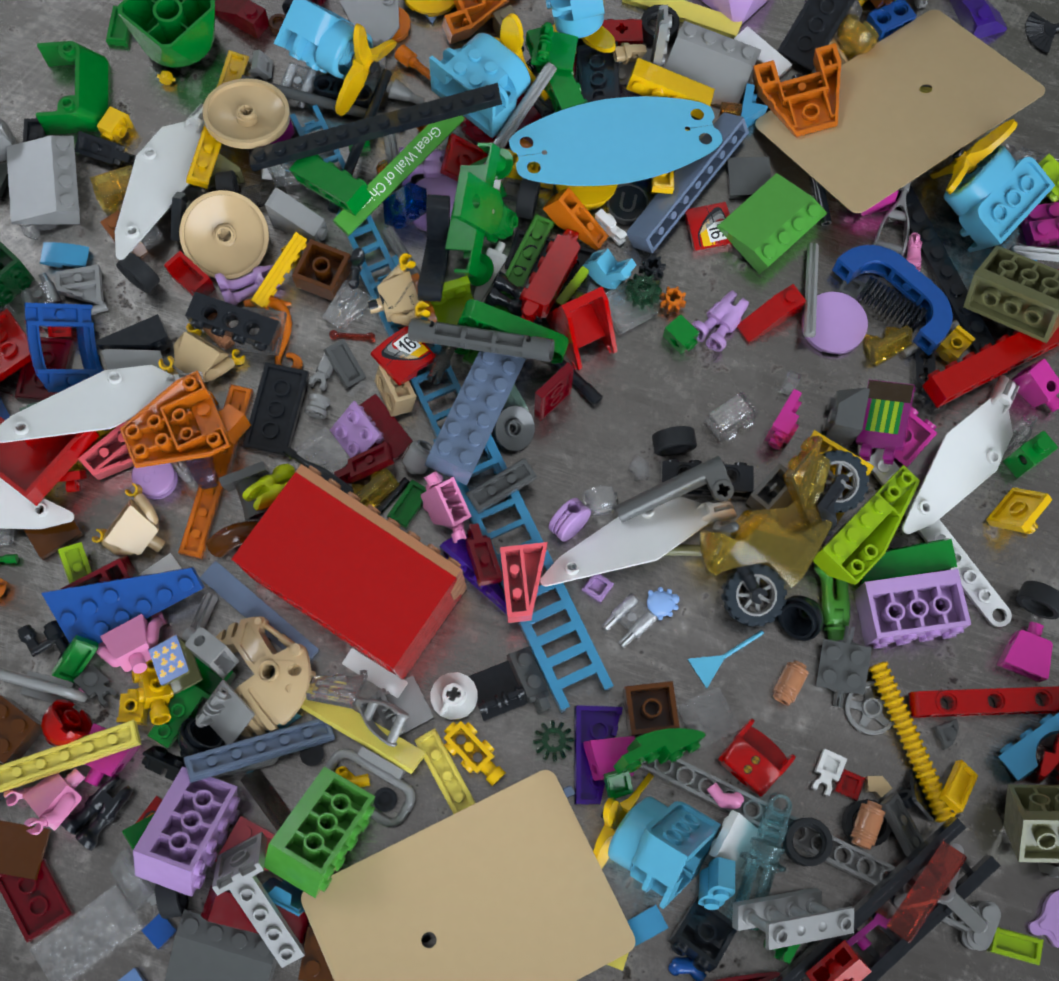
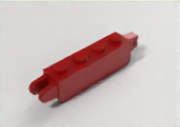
(551, 276)

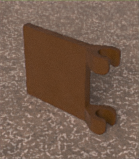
(21, 851)

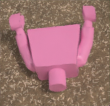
(445, 504)
(130, 642)
(50, 799)

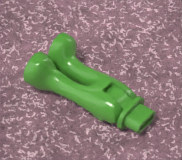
(835, 611)

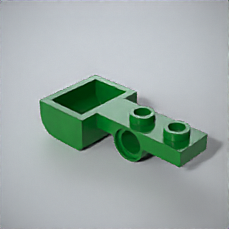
(185, 704)

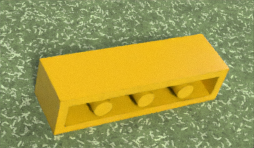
(657, 81)

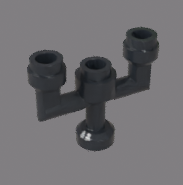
(53, 634)

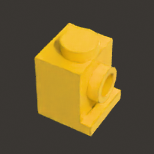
(114, 125)
(955, 344)
(138, 713)

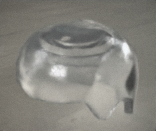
(600, 500)

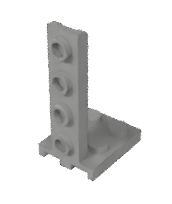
(659, 49)
(237, 872)

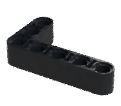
(435, 255)

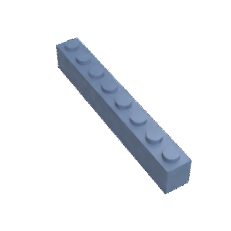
(689, 182)

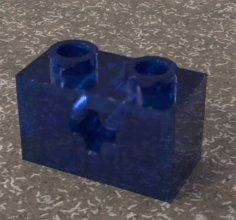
(405, 206)

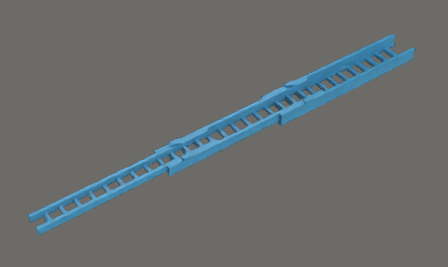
(495, 462)

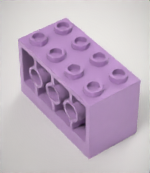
(912, 608)
(186, 833)

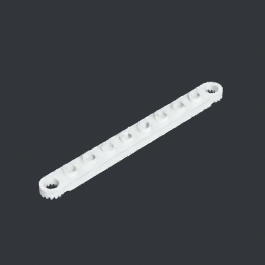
(972, 580)

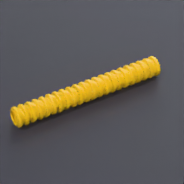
(911, 741)

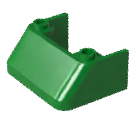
(92, 89)

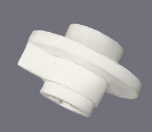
(454, 696)

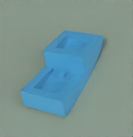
(65, 254)
(647, 924)

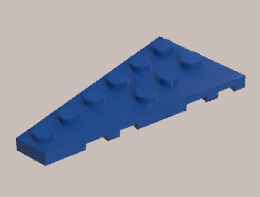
(108, 604)

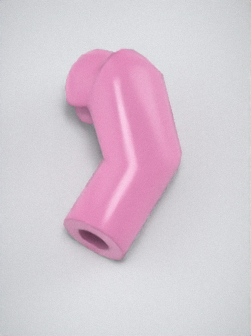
(725, 800)

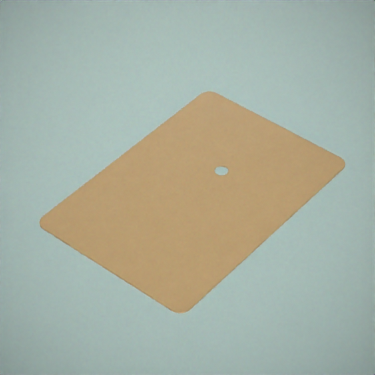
(894, 130)
(496, 883)

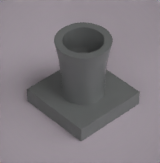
(241, 481)

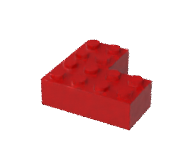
(40, 463)

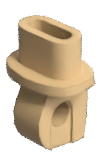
(629, 52)

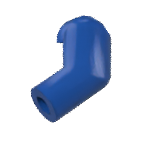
(684, 965)

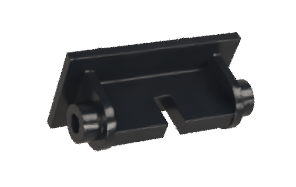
(158, 758)

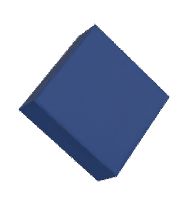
(159, 931)

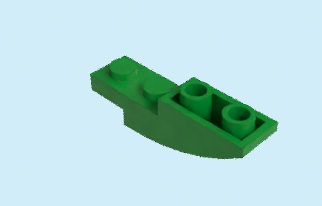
(659, 745)

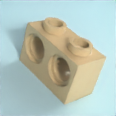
(397, 398)

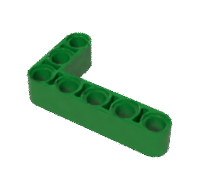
(484, 316)

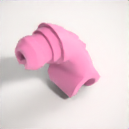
(914, 250)

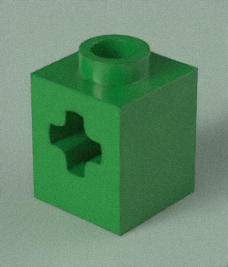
(681, 334)

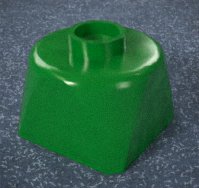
(171, 30)

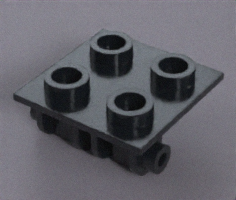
(497, 691)

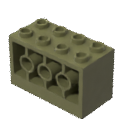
(1016, 293)
(1033, 822)

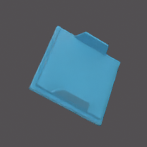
(285, 895)

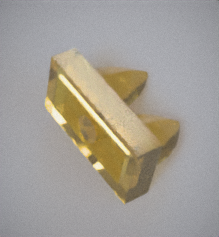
(894, 342)
(377, 489)

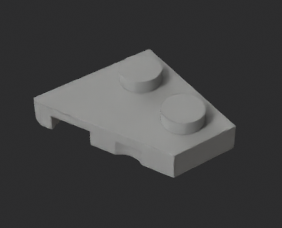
(81, 284)

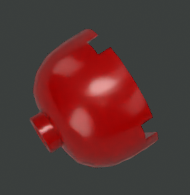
(64, 723)

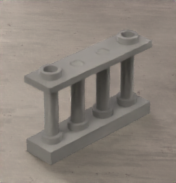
(792, 918)

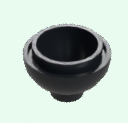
(801, 618)
(196, 739)

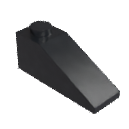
(144, 335)

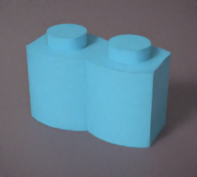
(716, 883)

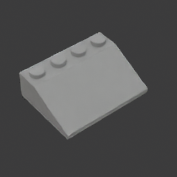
(713, 61)
(43, 181)

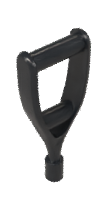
(292, 454)

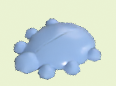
(662, 602)

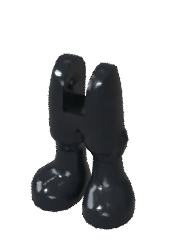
(496, 298)
(99, 803)

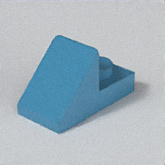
(750, 109)

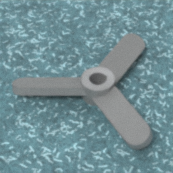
(957, 904)

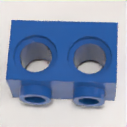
(890, 18)

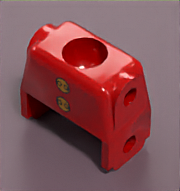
(754, 759)

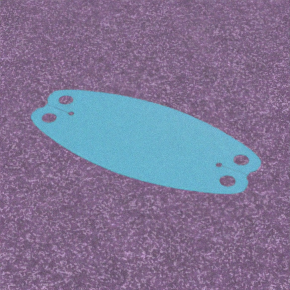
(615, 141)

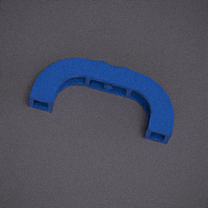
(908, 281)

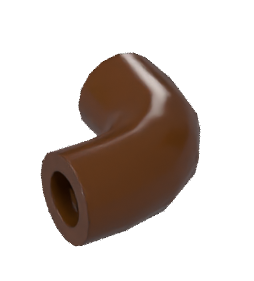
(229, 538)

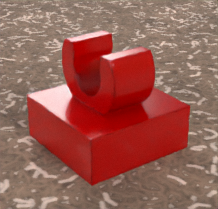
(72, 480)

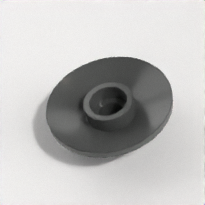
(522, 430)

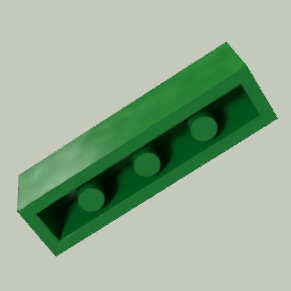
(331, 183)
(914, 560)

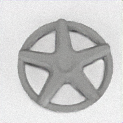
(871, 709)

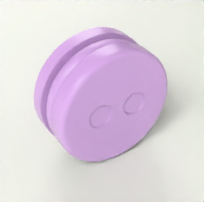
(156, 480)
(569, 519)

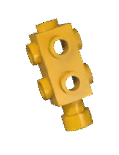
(152, 696)
(470, 748)

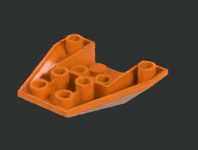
(176, 426)

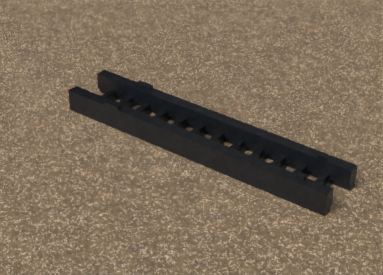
(885, 891)

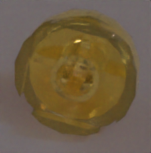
(856, 37)

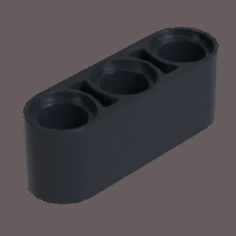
(333, 86)

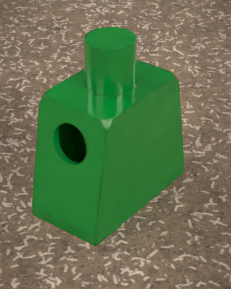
(1034, 452)

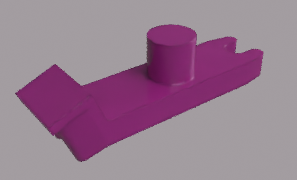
(860, 937)

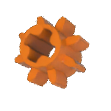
(672, 306)

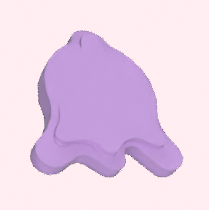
(1048, 920)

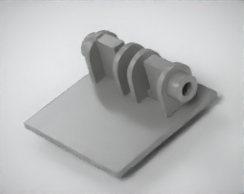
(410, 700)
(225, 713)

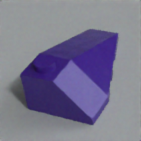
(979, 17)
(459, 552)

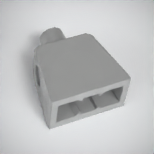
(210, 651)

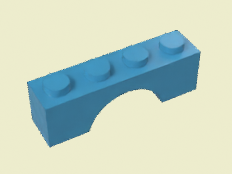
(1021, 757)

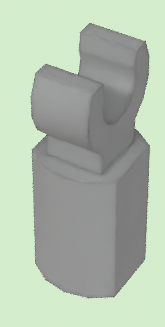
(322, 373)

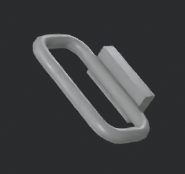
(43, 686)
(387, 771)

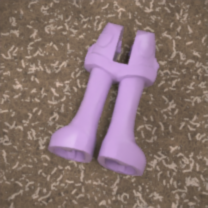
(227, 286)

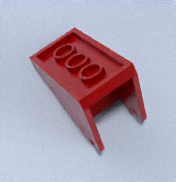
(584, 322)

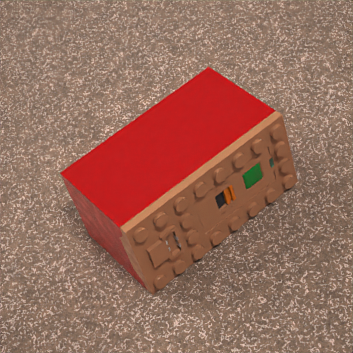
(352, 570)

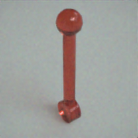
(334, 335)

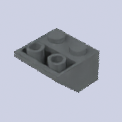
(771, 492)

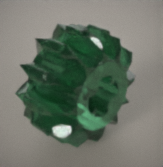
(651, 288)
(561, 742)

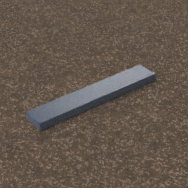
(252, 606)
(257, 749)

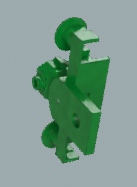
(480, 213)

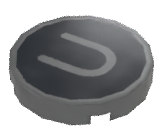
(627, 203)

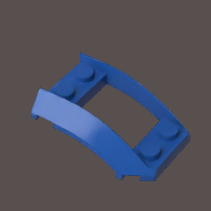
(62, 315)

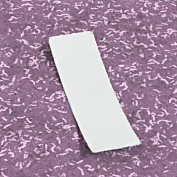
(376, 674)

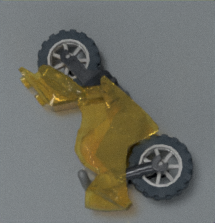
(782, 541)

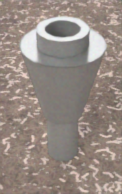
(400, 92)

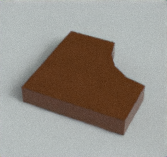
(50, 539)

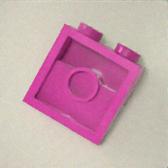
(1042, 225)
(785, 423)
(917, 437)

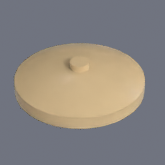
(246, 113)
(224, 234)

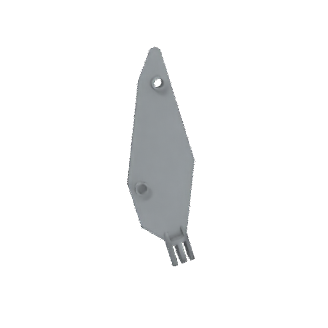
(377, 17)

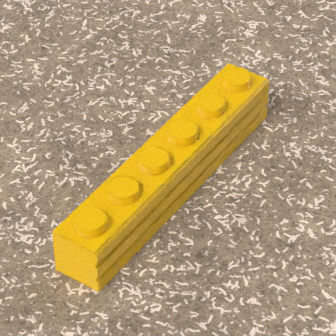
(276, 274)

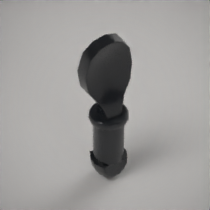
(357, 260)

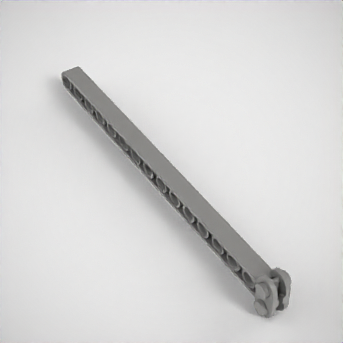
(969, 938)

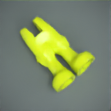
(268, 487)

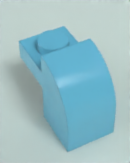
(606, 270)

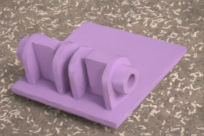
(356, 431)

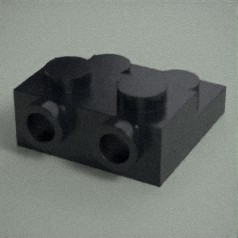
(702, 936)

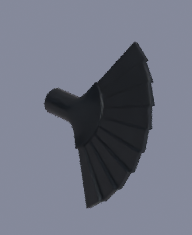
(1040, 31)

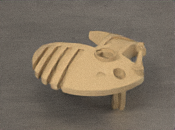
(272, 698)

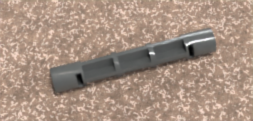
(481, 339)

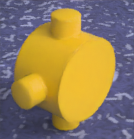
(166, 77)

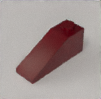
(243, 15)
(115, 570)

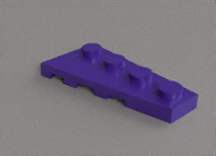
(591, 724)

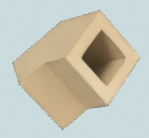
(876, 785)

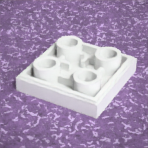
(733, 839)

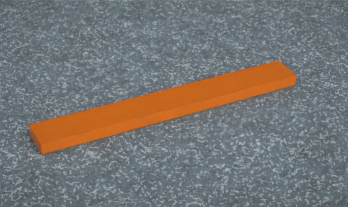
(208, 500)

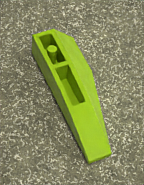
(869, 531)

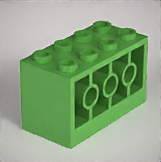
(319, 832)

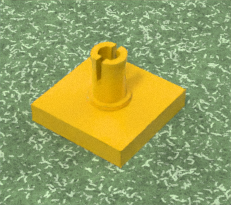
(1019, 510)

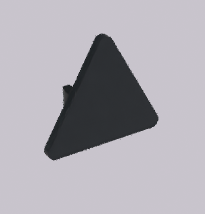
(915, 796)

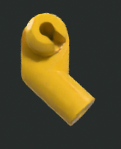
(361, 780)

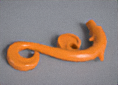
(280, 305)

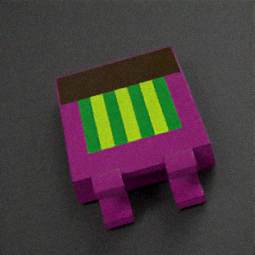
(885, 419)

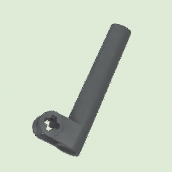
(708, 473)

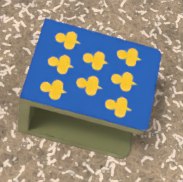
(175, 664)

